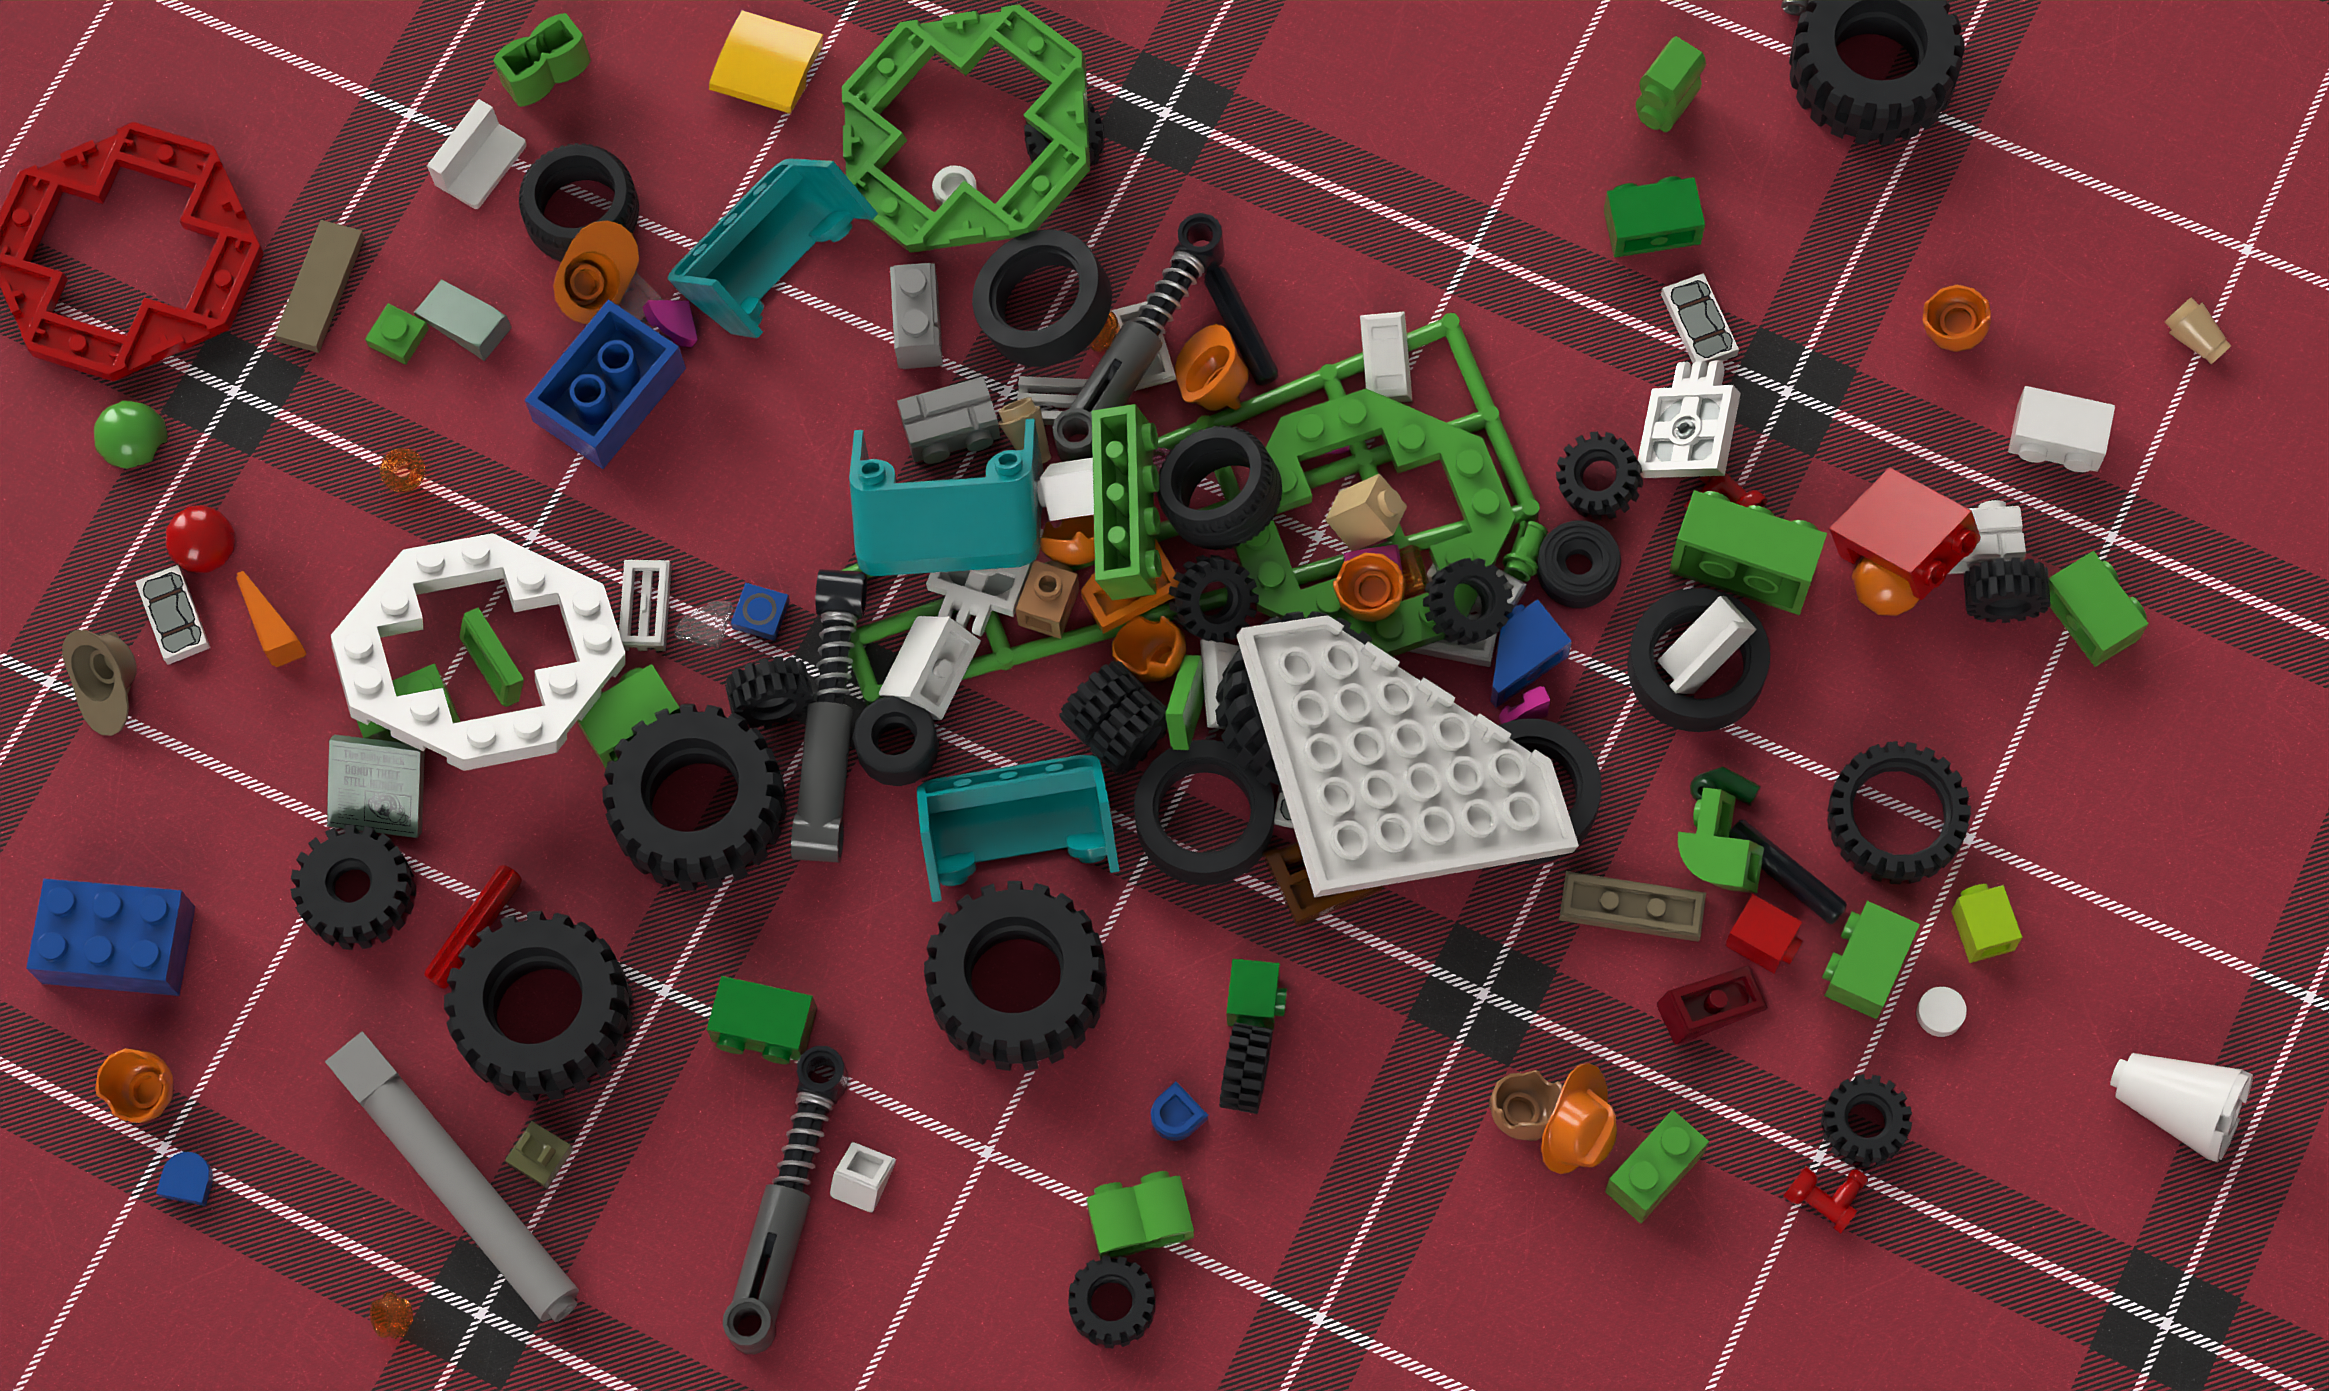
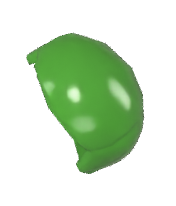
(129, 434)

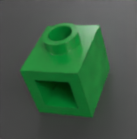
(1255, 993)

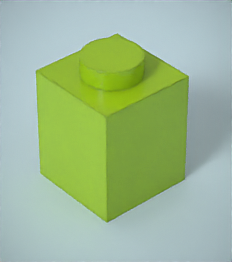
(1986, 922)

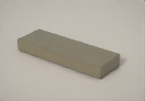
(319, 286)
(1632, 906)

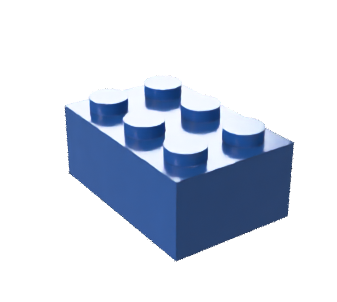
(605, 384)
(111, 937)

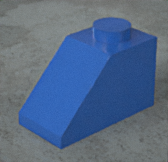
(1527, 650)

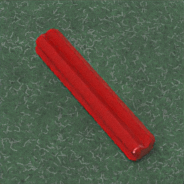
(478, 917)

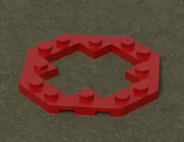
(157, 327)

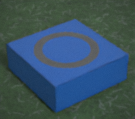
(760, 611)

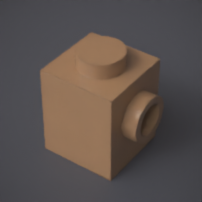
(1048, 598)

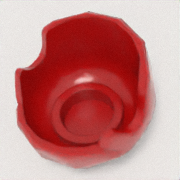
(200, 539)

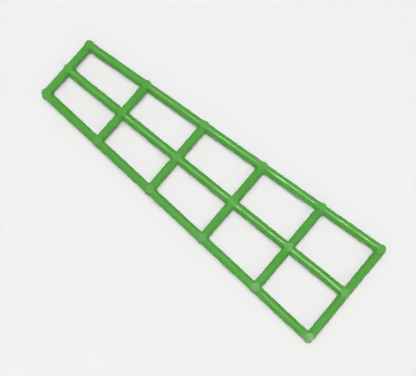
(1362, 461)

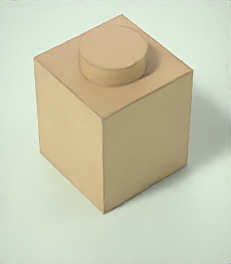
(1366, 513)

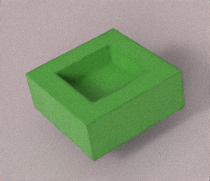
(396, 334)

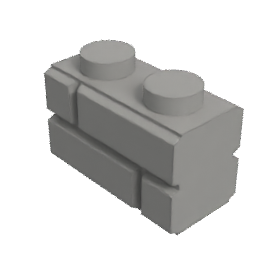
(916, 315)
(949, 420)

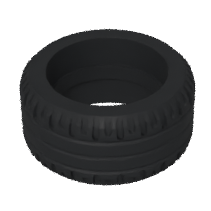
(564, 167)
(1236, 520)

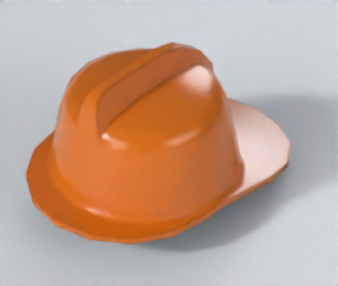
(595, 270)
(1211, 370)
(1582, 1123)

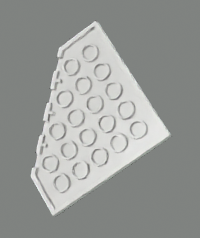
(1390, 770)

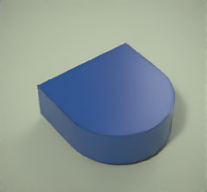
(1176, 1114)
(186, 1179)

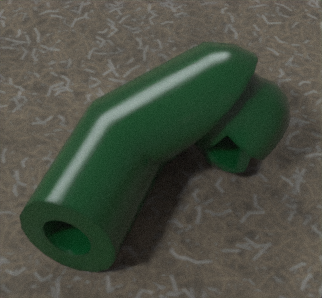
(1725, 780)

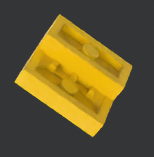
(765, 62)

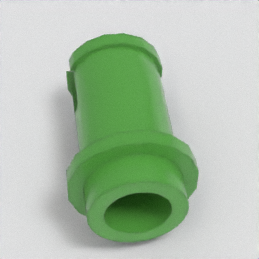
(1525, 550)

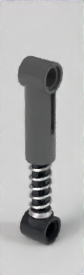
(1138, 339)
(819, 816)
(784, 1206)

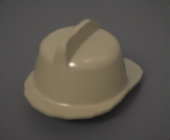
(101, 678)

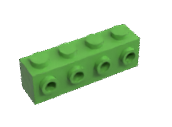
(1125, 502)

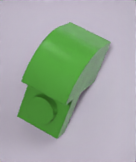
(1715, 856)

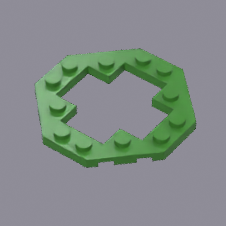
(962, 42)
(1411, 442)

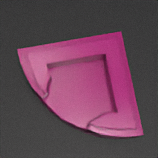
(673, 319)
(1534, 707)

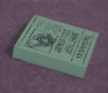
(375, 785)

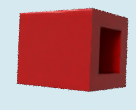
(1765, 935)

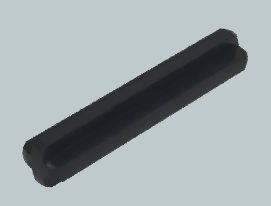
(1241, 326)
(1793, 875)

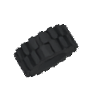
(370, 915)

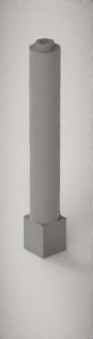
(454, 1179)

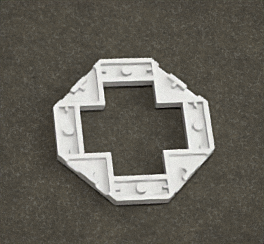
(424, 716)

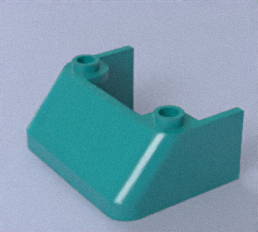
(765, 237)
(946, 522)
(1014, 814)

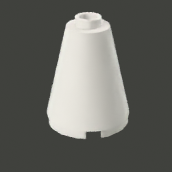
(2185, 1099)

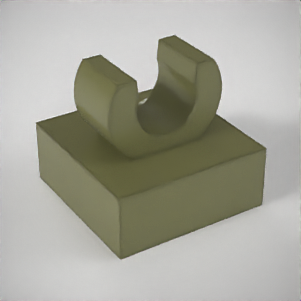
(539, 1155)

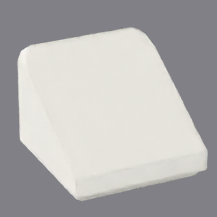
(861, 1177)

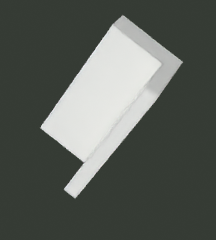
(475, 156)
(1705, 646)
(931, 664)

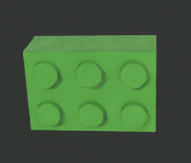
(1747, 551)

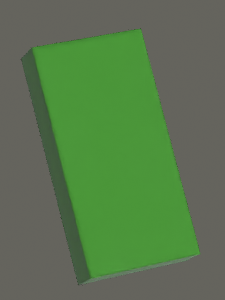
(491, 657)
(1185, 702)

